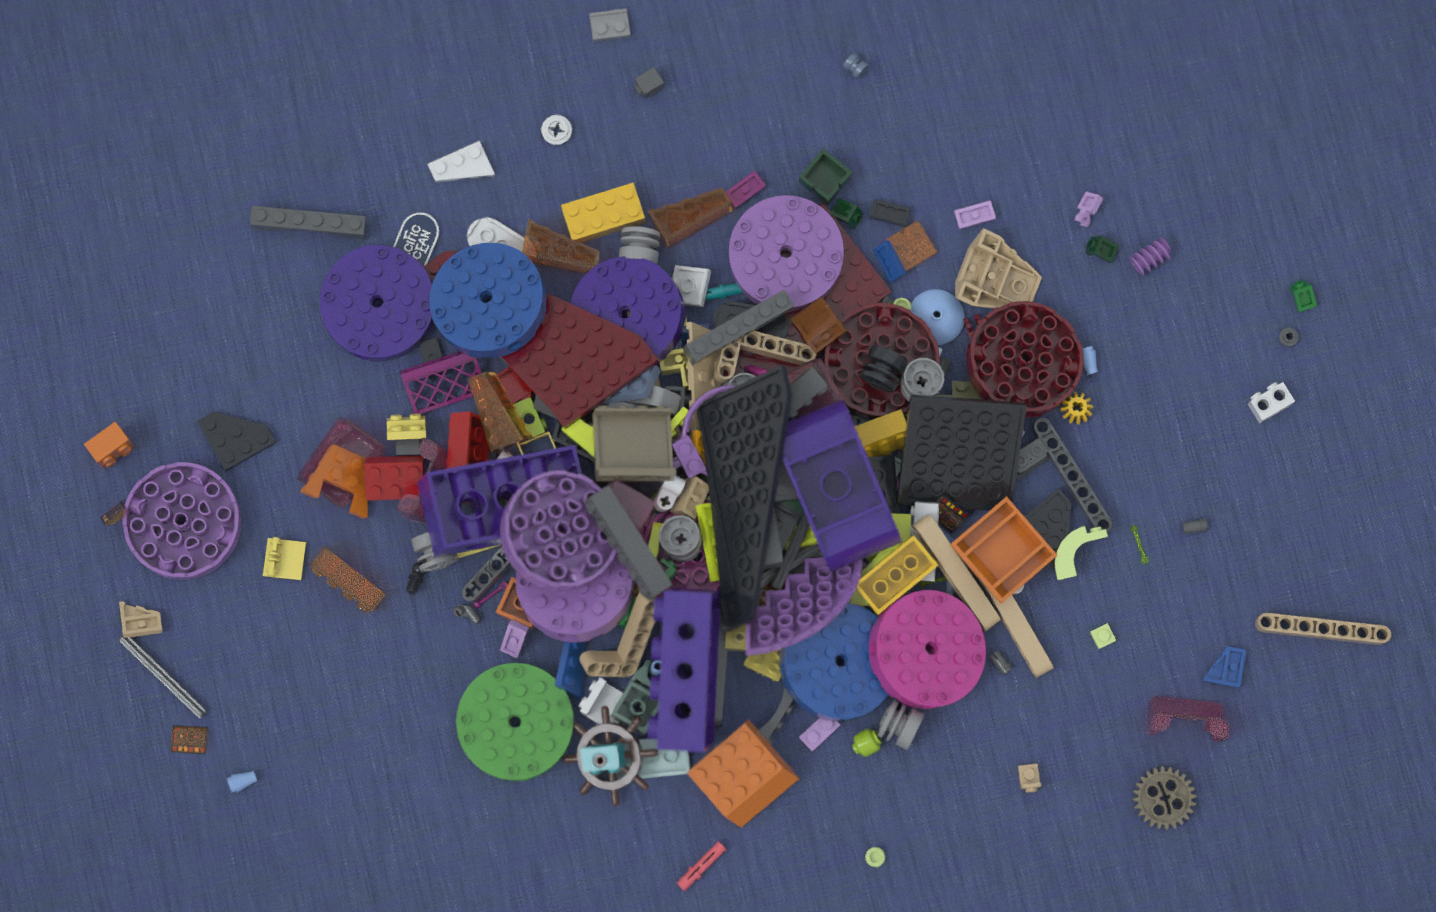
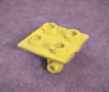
(284, 558)
(766, 664)

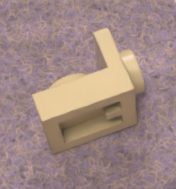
(1029, 777)

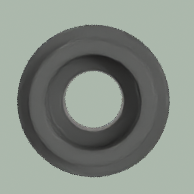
(1284, 341)

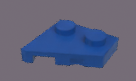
(1227, 668)

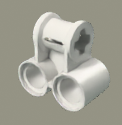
(669, 491)

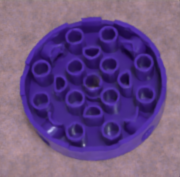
(360, 281)
(641, 289)

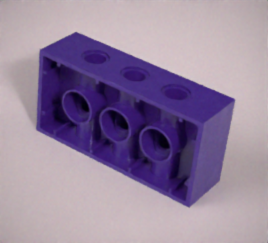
(479, 488)
(674, 685)

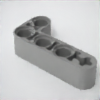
(660, 397)

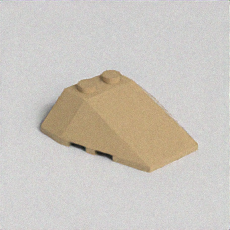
(994, 274)

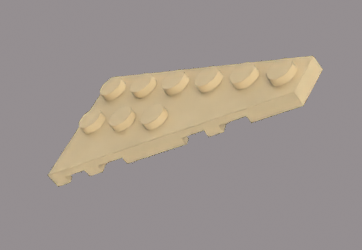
(700, 375)

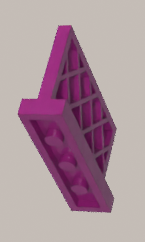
(433, 367)

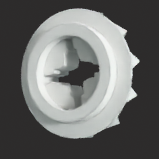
(551, 123)

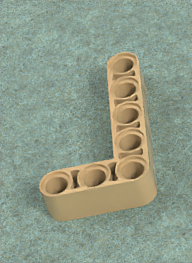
(760, 348)
(631, 647)

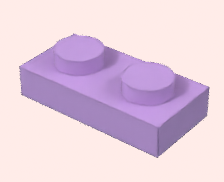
(974, 215)
(514, 638)
(818, 733)

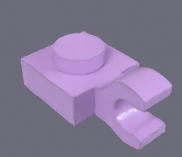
(1087, 206)

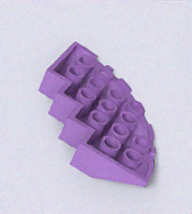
(803, 607)

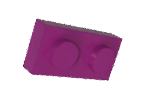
(745, 189)

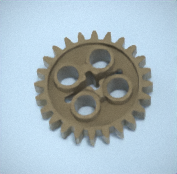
(1147, 803)

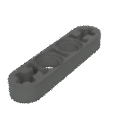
(493, 575)

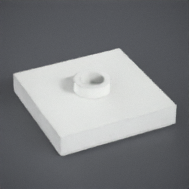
(692, 284)

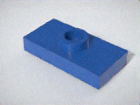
(889, 261)

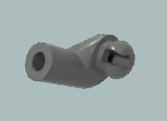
(467, 611)

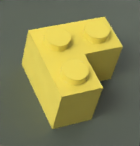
(676, 363)

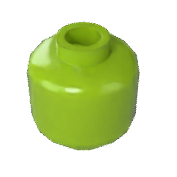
(866, 742)

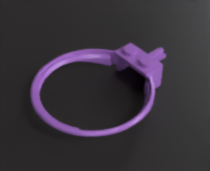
(682, 446)

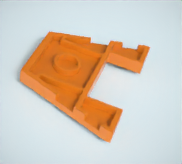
(344, 471)

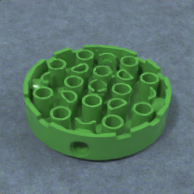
(486, 716)

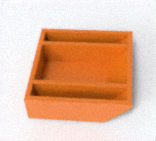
(1003, 550)
(742, 774)

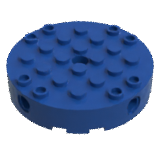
(481, 274)
(820, 684)

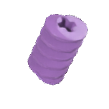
(1149, 256)

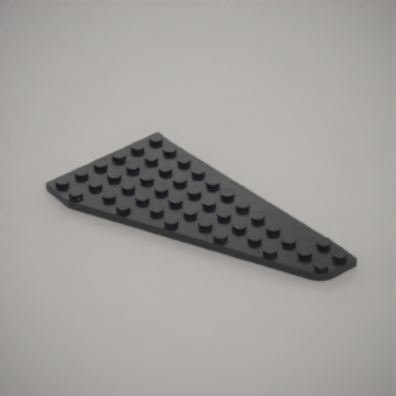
(743, 454)

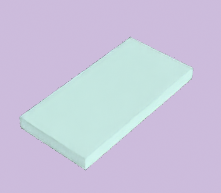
(664, 764)

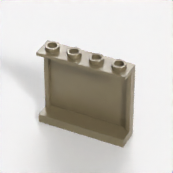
(633, 444)

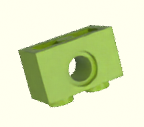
(526, 408)

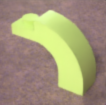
(1065, 554)

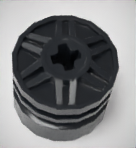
(881, 372)

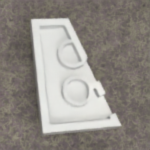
(462, 164)

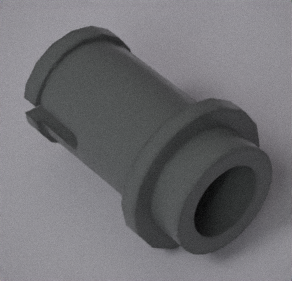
(1194, 526)
(1001, 663)

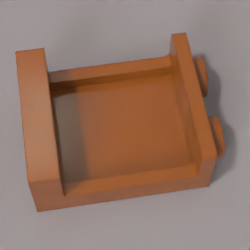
(818, 324)

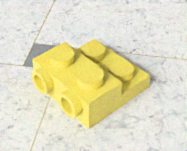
(406, 427)

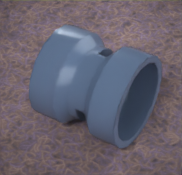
(855, 65)

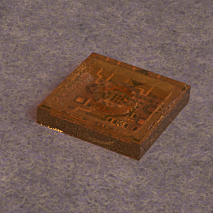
(912, 245)

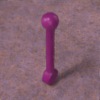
(477, 604)

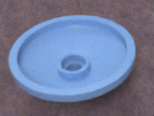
(951, 312)

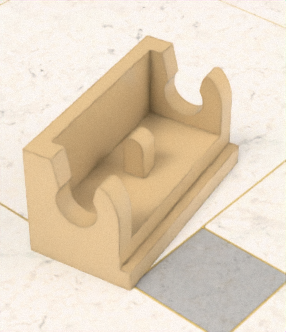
(692, 495)

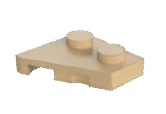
(139, 621)

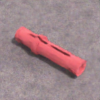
(685, 882)

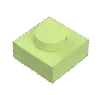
(1102, 636)

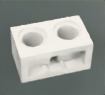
(1273, 405)

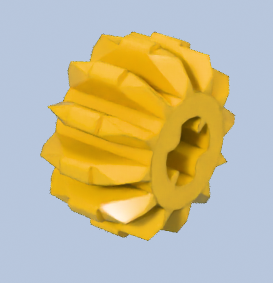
(1077, 401)

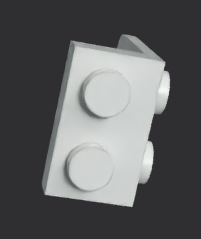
(601, 695)

